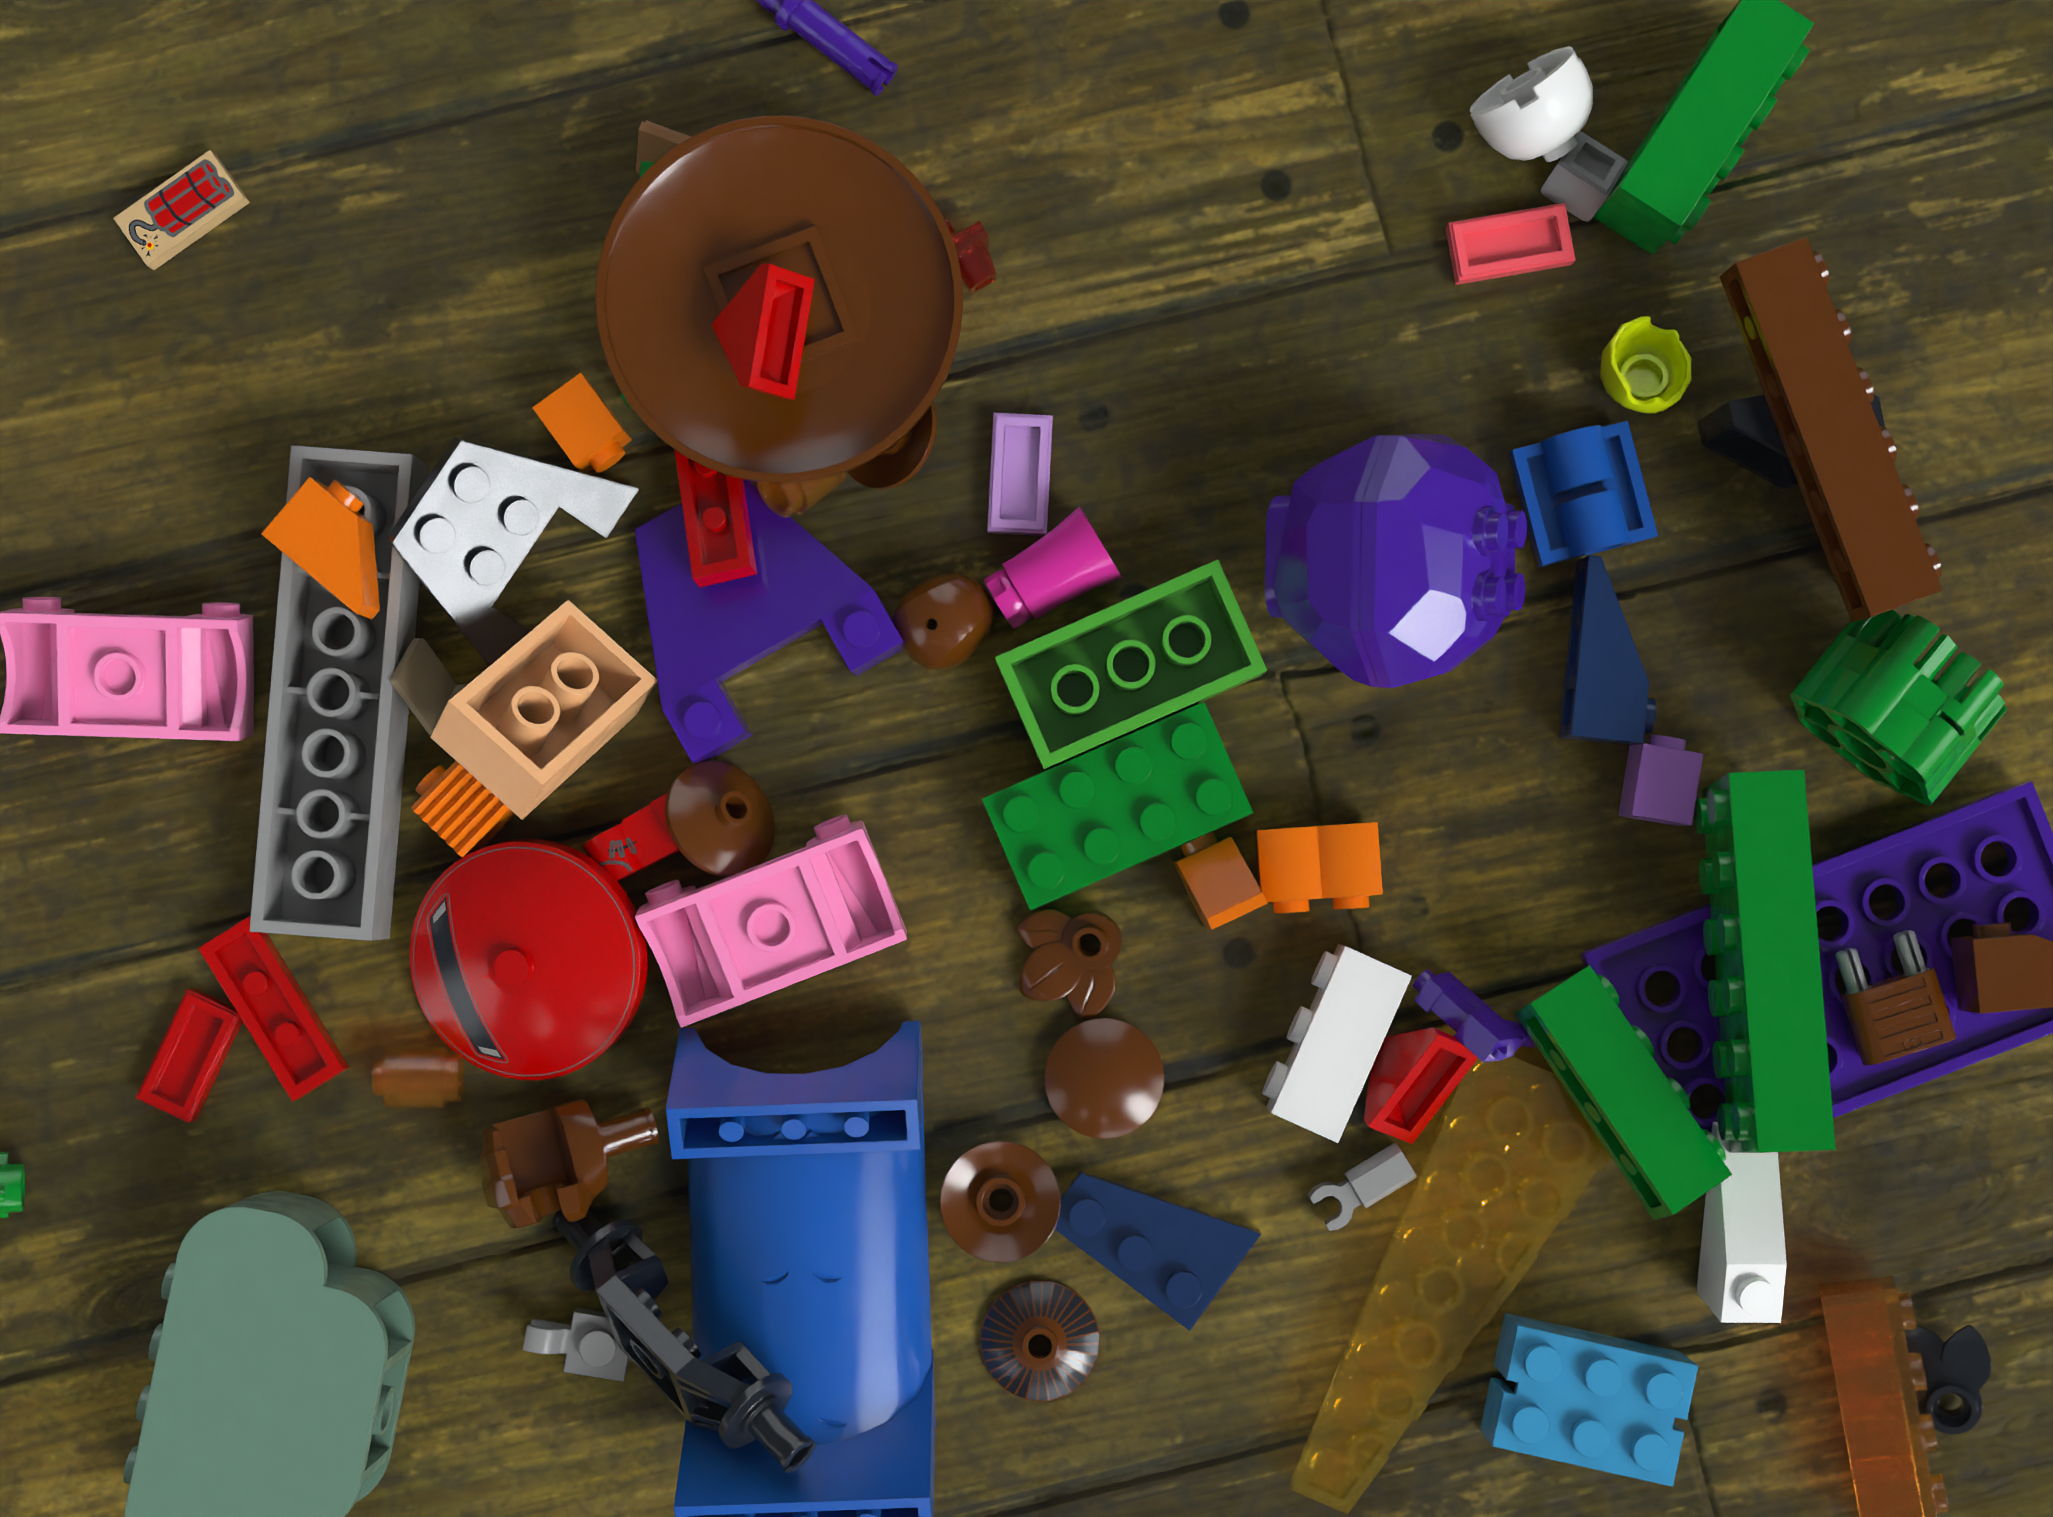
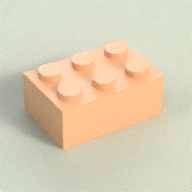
(543, 709)

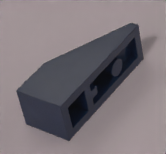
(1604, 673)

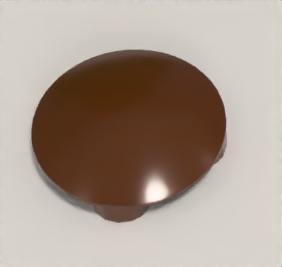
(1104, 1078)

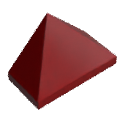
(767, 330)
(1413, 1080)

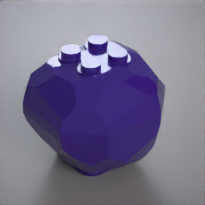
(1395, 558)

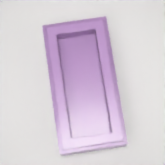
(1020, 474)

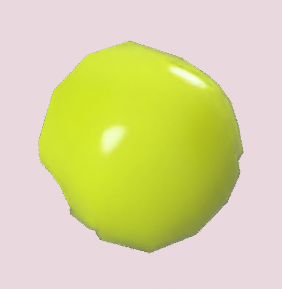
(1645, 367)

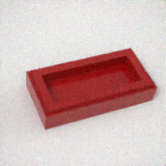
(190, 1055)

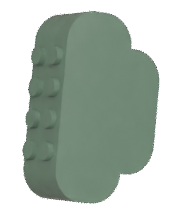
(270, 1369)

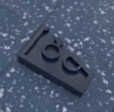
(1153, 1245)

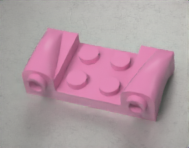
(128, 673)
(771, 922)

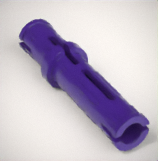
(833, 41)

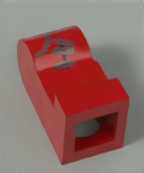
(634, 843)

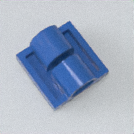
(1582, 493)

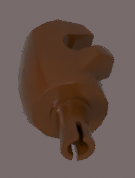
(556, 1160)

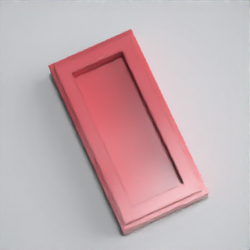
(1510, 243)

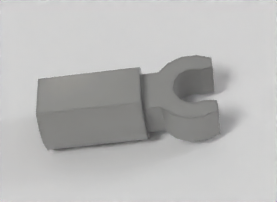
(1365, 1184)

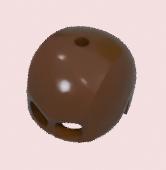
(963, 619)

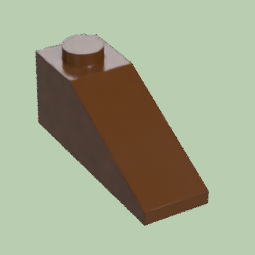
(2002, 970)

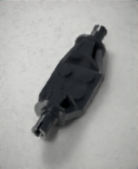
(703, 1390)

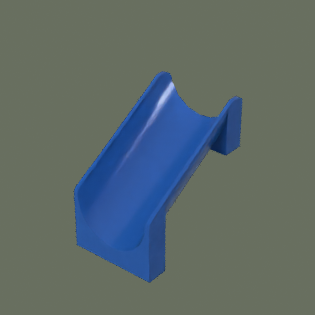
(820, 1267)

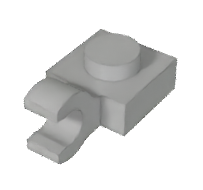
(587, 1342)

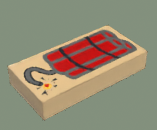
(181, 210)

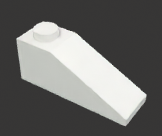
(1744, 1241)

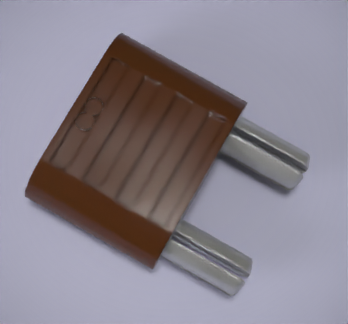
(1897, 1012)

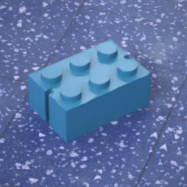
(1588, 1399)

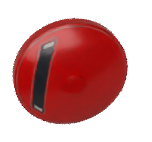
(528, 959)

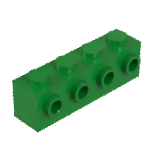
(1625, 1093)

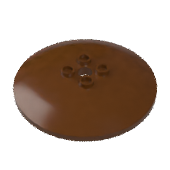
(812, 204)

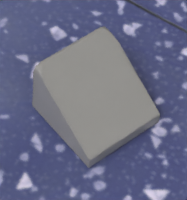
(1584, 177)

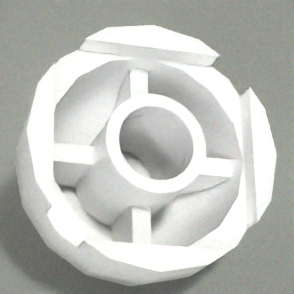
(1537, 109)

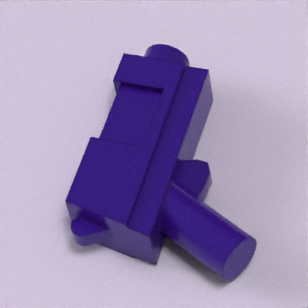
(1473, 1020)

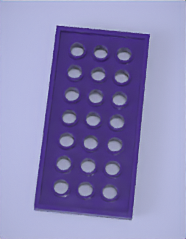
(1845, 883)

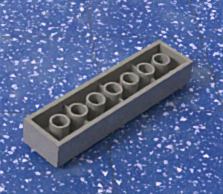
(337, 724)

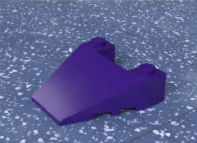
(730, 625)

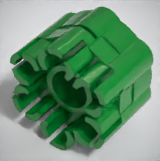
(1892, 713)

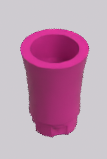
(1052, 571)

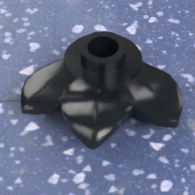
(1955, 1367)

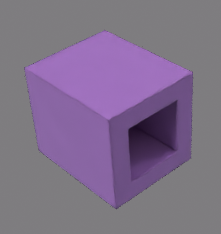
(1661, 782)

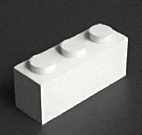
(1335, 1041)

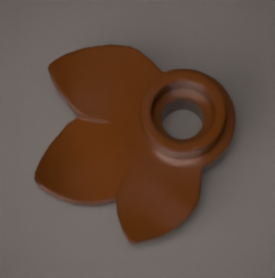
(1063, 965)

